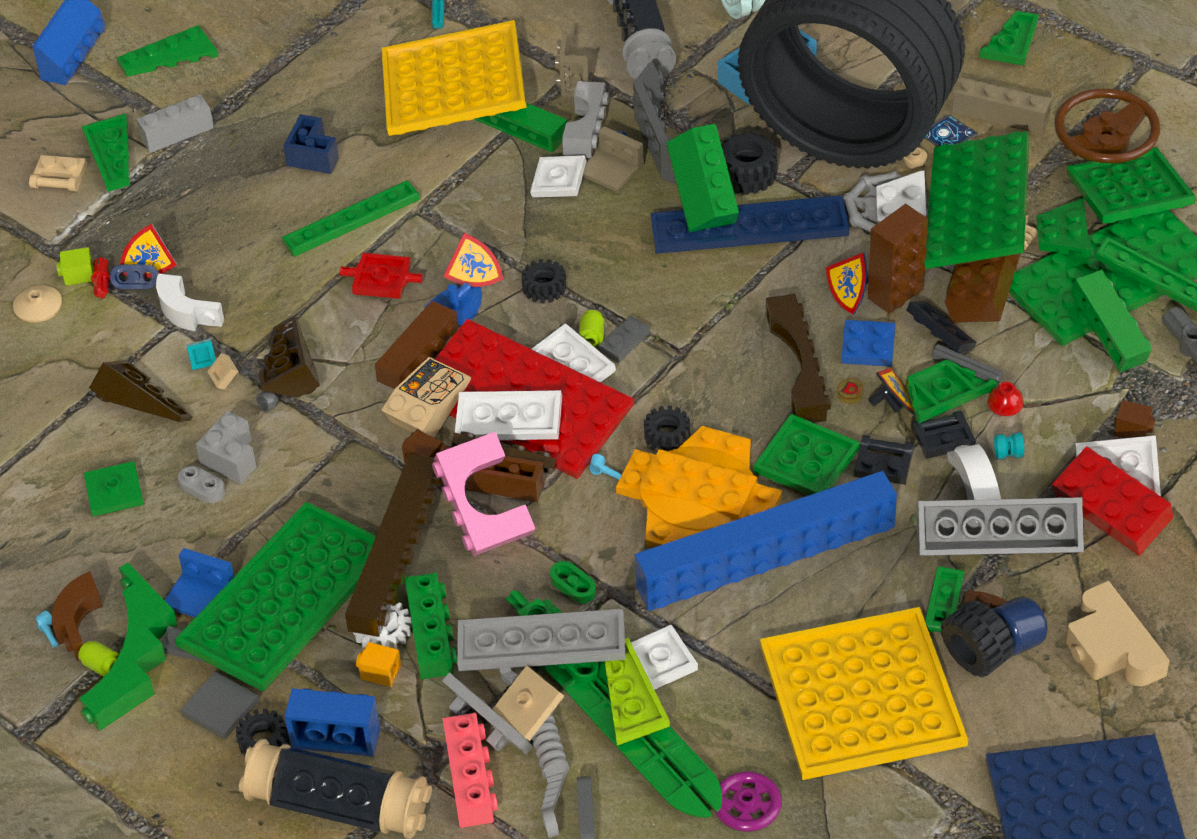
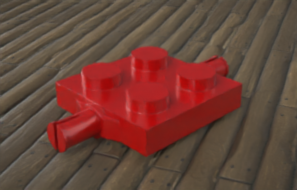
(381, 275)

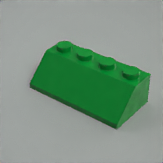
(702, 178)

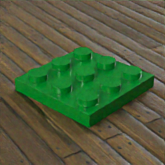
(806, 456)

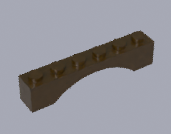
(786, 322)

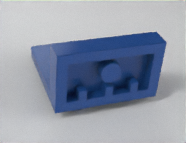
(199, 582)

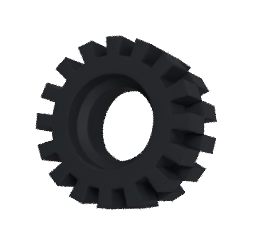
(546, 290)
(666, 418)
(259, 723)

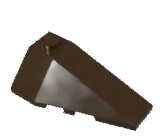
(289, 363)
(129, 387)

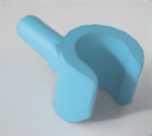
(598, 466)
(44, 621)

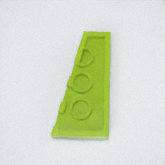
(633, 698)

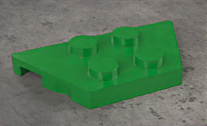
(1064, 229)
(944, 388)

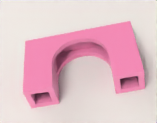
(480, 530)

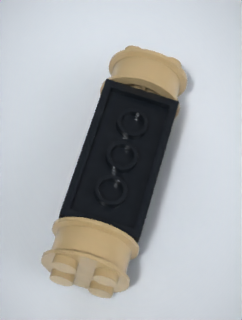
(335, 789)

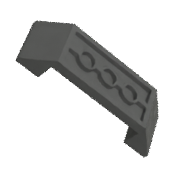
(646, 112)

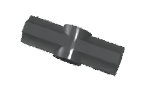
(1183, 330)

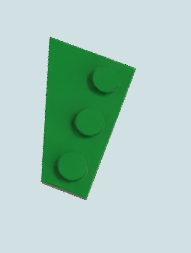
(1013, 40)

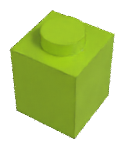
(75, 266)

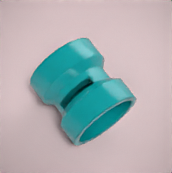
(1009, 445)

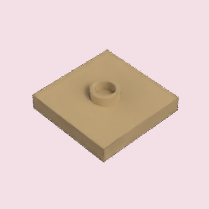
(528, 703)

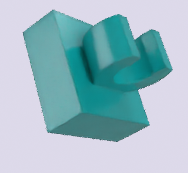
(201, 354)

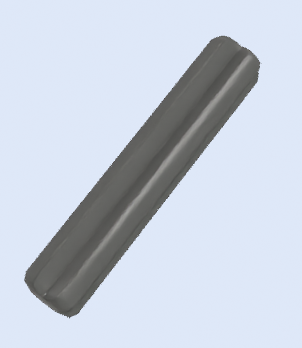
(982, 370)

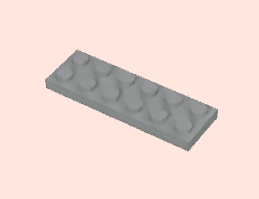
(541, 640)

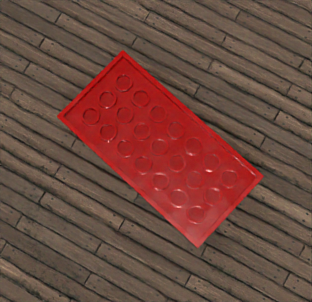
(499, 364)

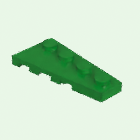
(110, 150)

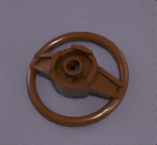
(1108, 135)

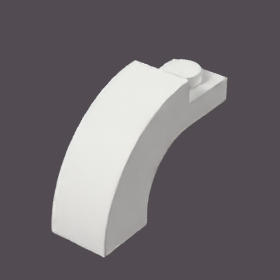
(185, 311)
(975, 472)

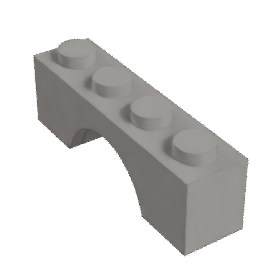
(581, 135)

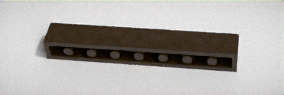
(393, 547)

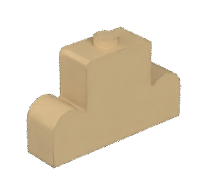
(1114, 639)

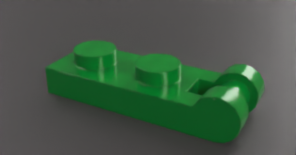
(944, 596)

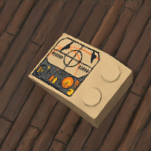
(425, 397)

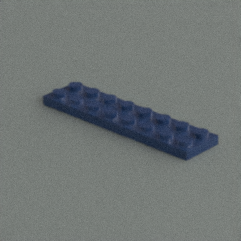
(755, 225)

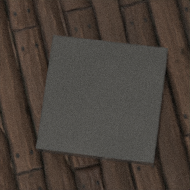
(219, 705)

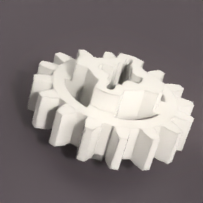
(394, 633)

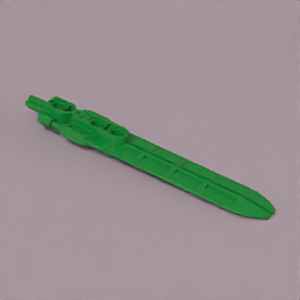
(582, 685)

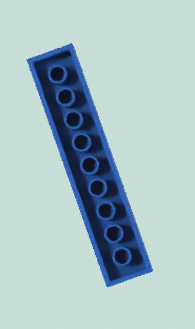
(765, 540)

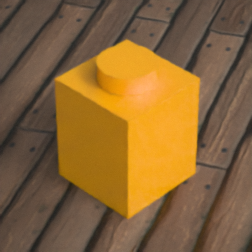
(379, 664)

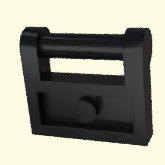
(945, 439)
(894, 467)

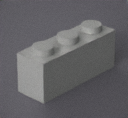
(175, 123)

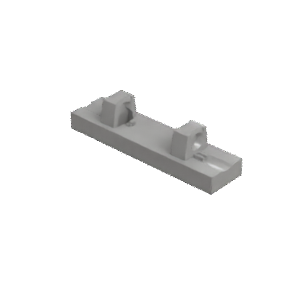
(502, 730)

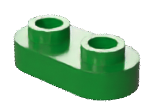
(575, 582)

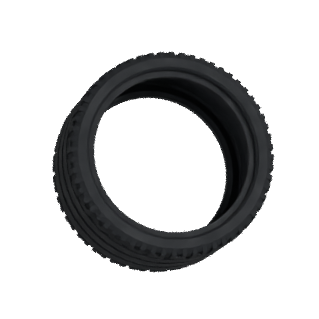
(835, 116)

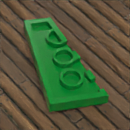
(166, 52)

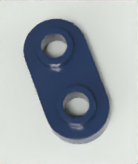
(136, 276)

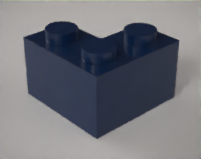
(309, 147)

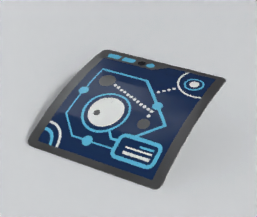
(949, 131)

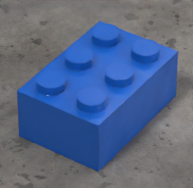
(332, 722)

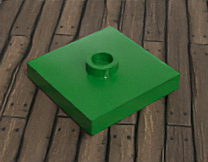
(113, 488)

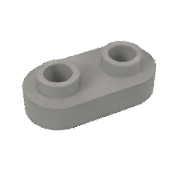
(197, 483)

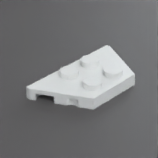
(896, 193)

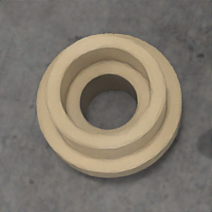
(916, 159)

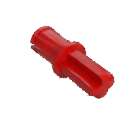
(100, 277)

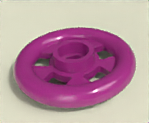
(745, 821)

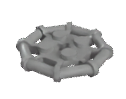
(868, 203)

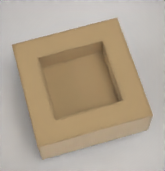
(222, 371)

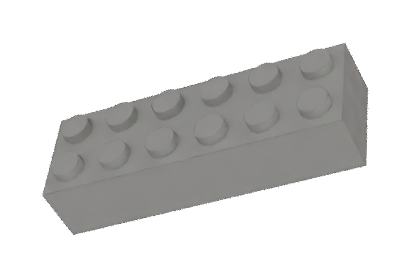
(999, 526)

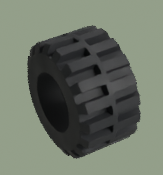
(750, 162)
(977, 638)

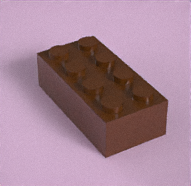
(897, 258)
(980, 289)

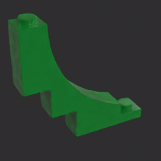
(127, 682)

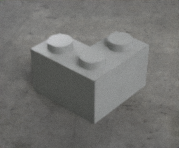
(227, 448)

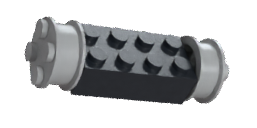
(643, 36)

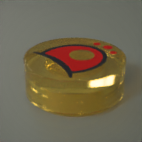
(850, 391)

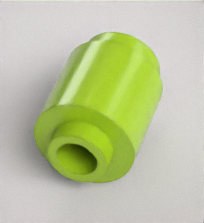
(592, 327)
(97, 657)

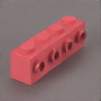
(468, 770)

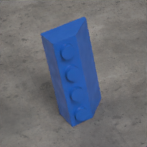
(67, 40)

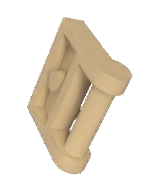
(58, 172)

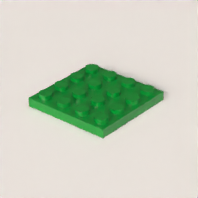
(1131, 187)

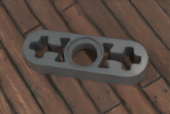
(585, 807)

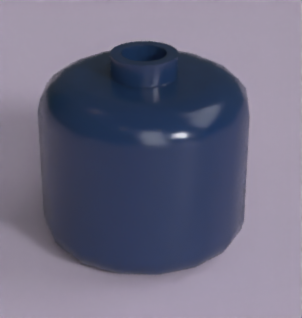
(1024, 621)

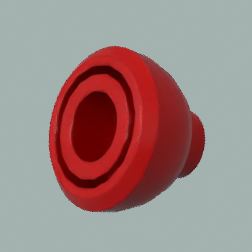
(1005, 400)

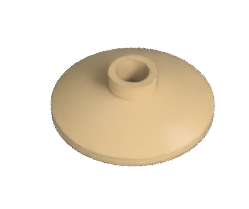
(37, 303)

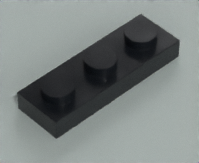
(941, 326)

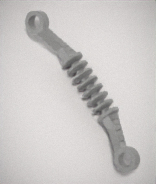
(551, 760)

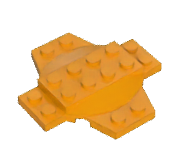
(695, 485)

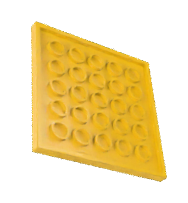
(452, 78)
(862, 693)

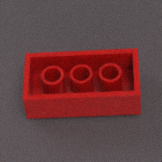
(1114, 500)

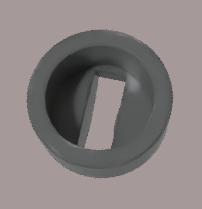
(267, 401)

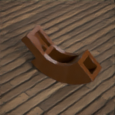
(71, 607)

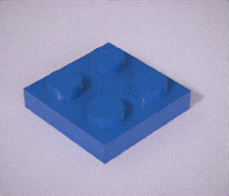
(868, 343)

